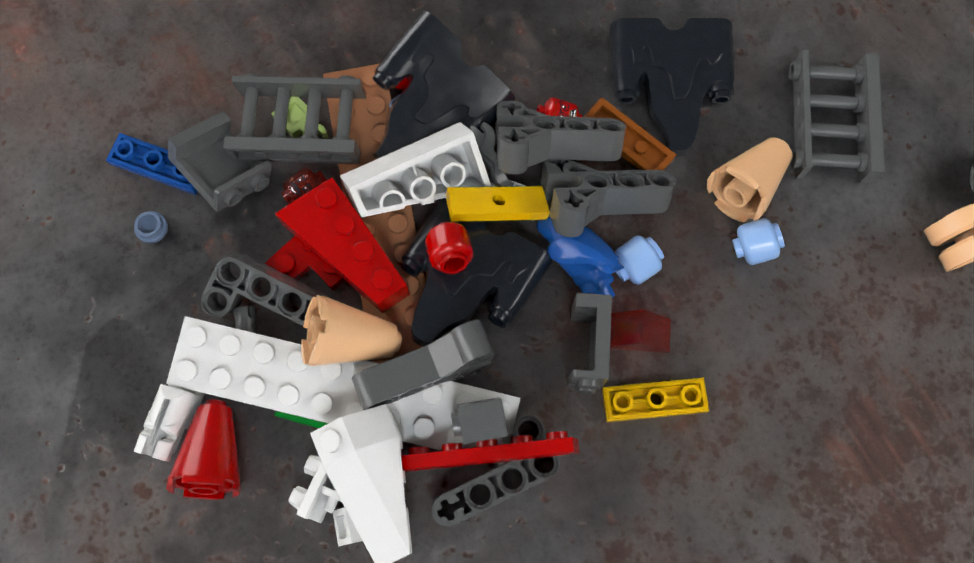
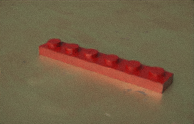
(490, 452)

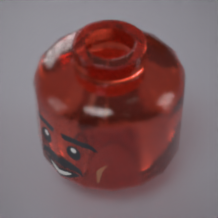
(301, 183)

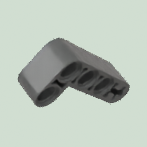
(249, 286)
(493, 481)

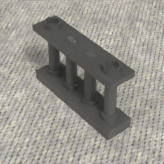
(866, 104)
(307, 147)

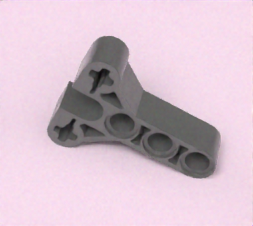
(532, 137)
(584, 193)
(452, 357)

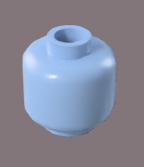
(758, 241)
(640, 259)

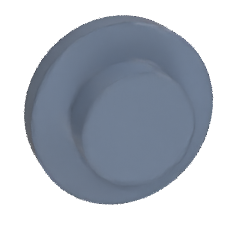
(150, 227)

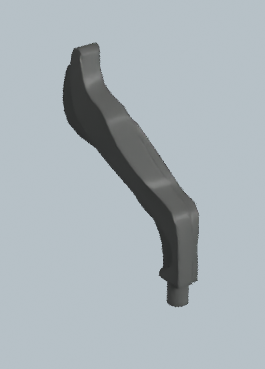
(486, 147)

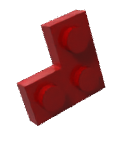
(297, 259)

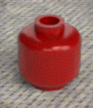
(449, 247)

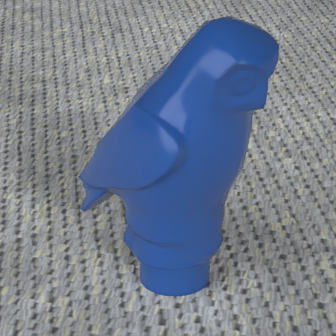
(583, 257)

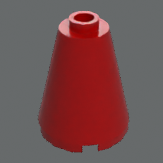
(208, 455)

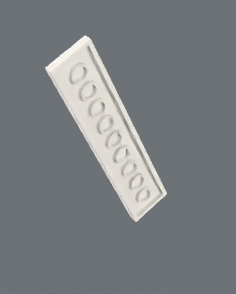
(273, 376)

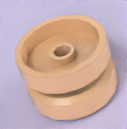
(954, 227)

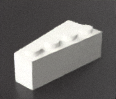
(417, 172)

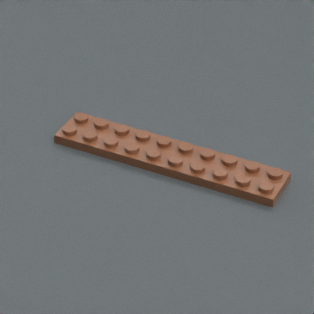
(390, 229)

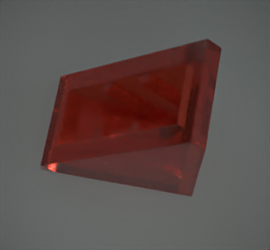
(640, 331)

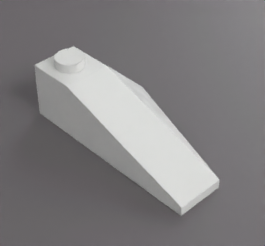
(366, 470)

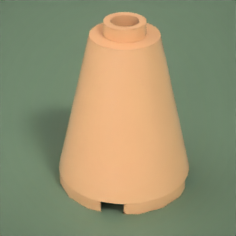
(750, 180)
(345, 334)

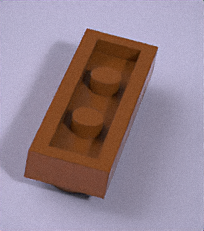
(639, 146)

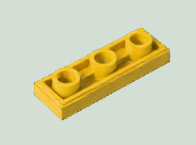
(496, 203)
(634, 400)

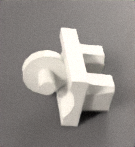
(319, 497)

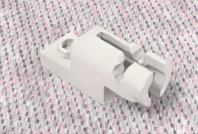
(167, 418)

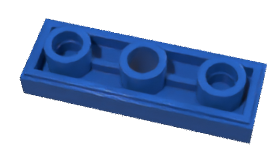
(140, 157)

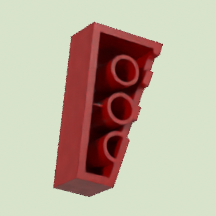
(342, 240)

